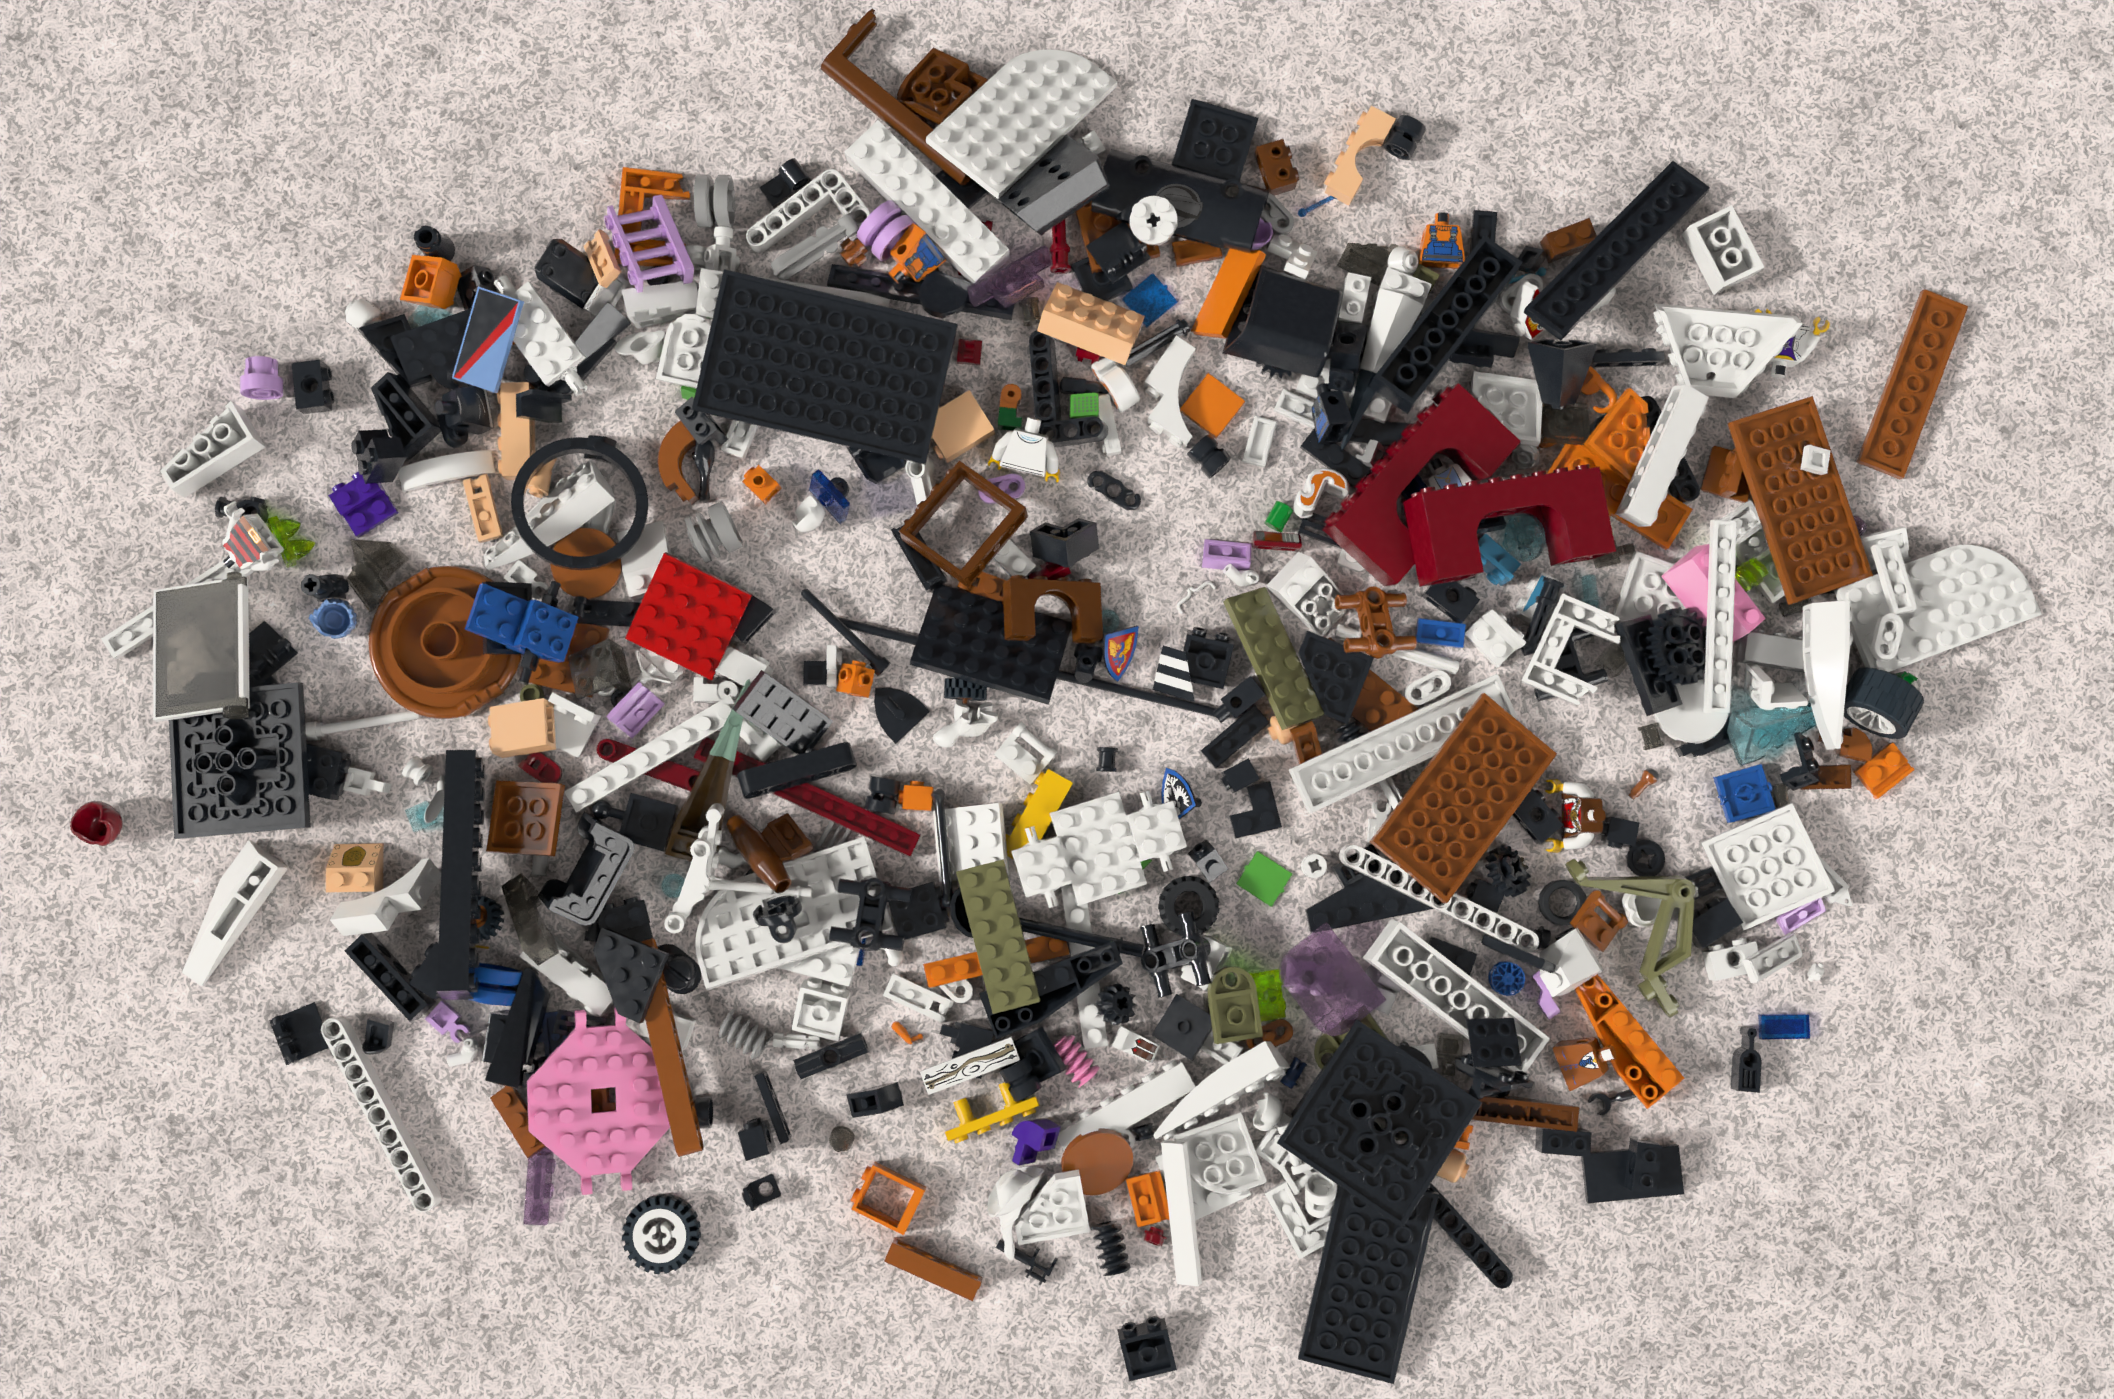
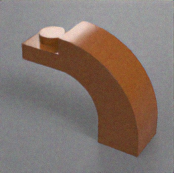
(670, 458)

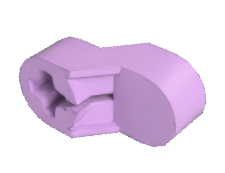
(1545, 999)

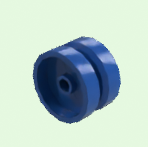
(492, 984)

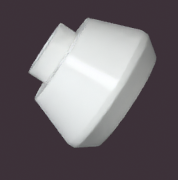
(1403, 260)

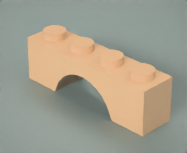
(1372, 132)

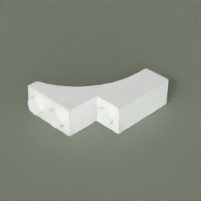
(1164, 383)
(380, 909)

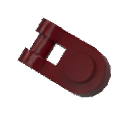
(547, 771)

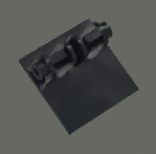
(1118, 252)
(267, 652)
(299, 1033)
(1493, 1042)

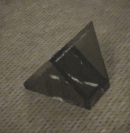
(382, 556)

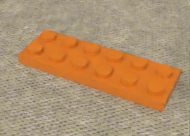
(1671, 512)

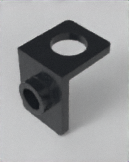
(752, 1195)

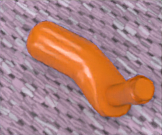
(903, 1033)

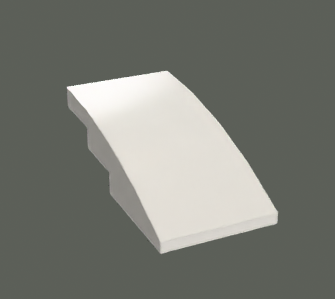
(1753, 543)

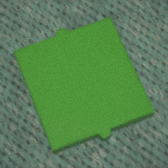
(1264, 878)

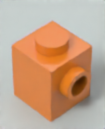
(761, 484)
(916, 797)

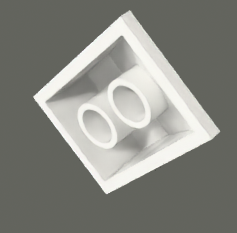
(643, 558)

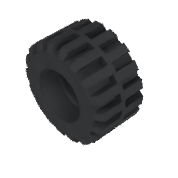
(1188, 884)

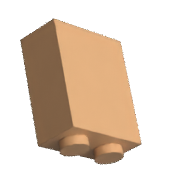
(960, 427)
(522, 728)

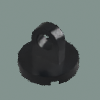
(777, 913)

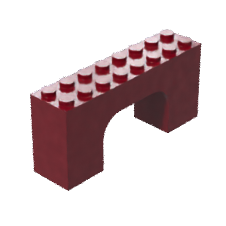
(1565, 502)
(1368, 518)

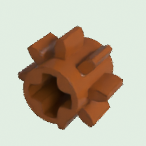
(853, 252)

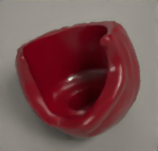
(96, 823)

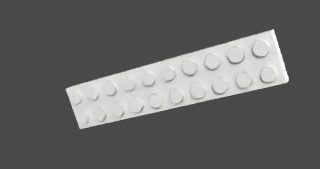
(1389, 747)

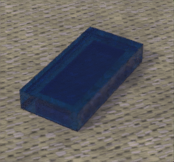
(1784, 1026)

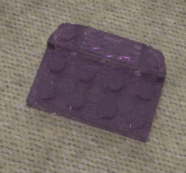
(1328, 982)

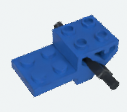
(523, 626)

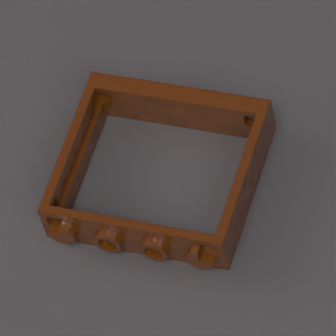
(992, 545)

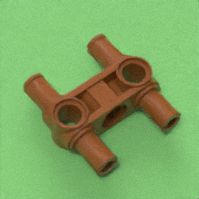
(1375, 622)

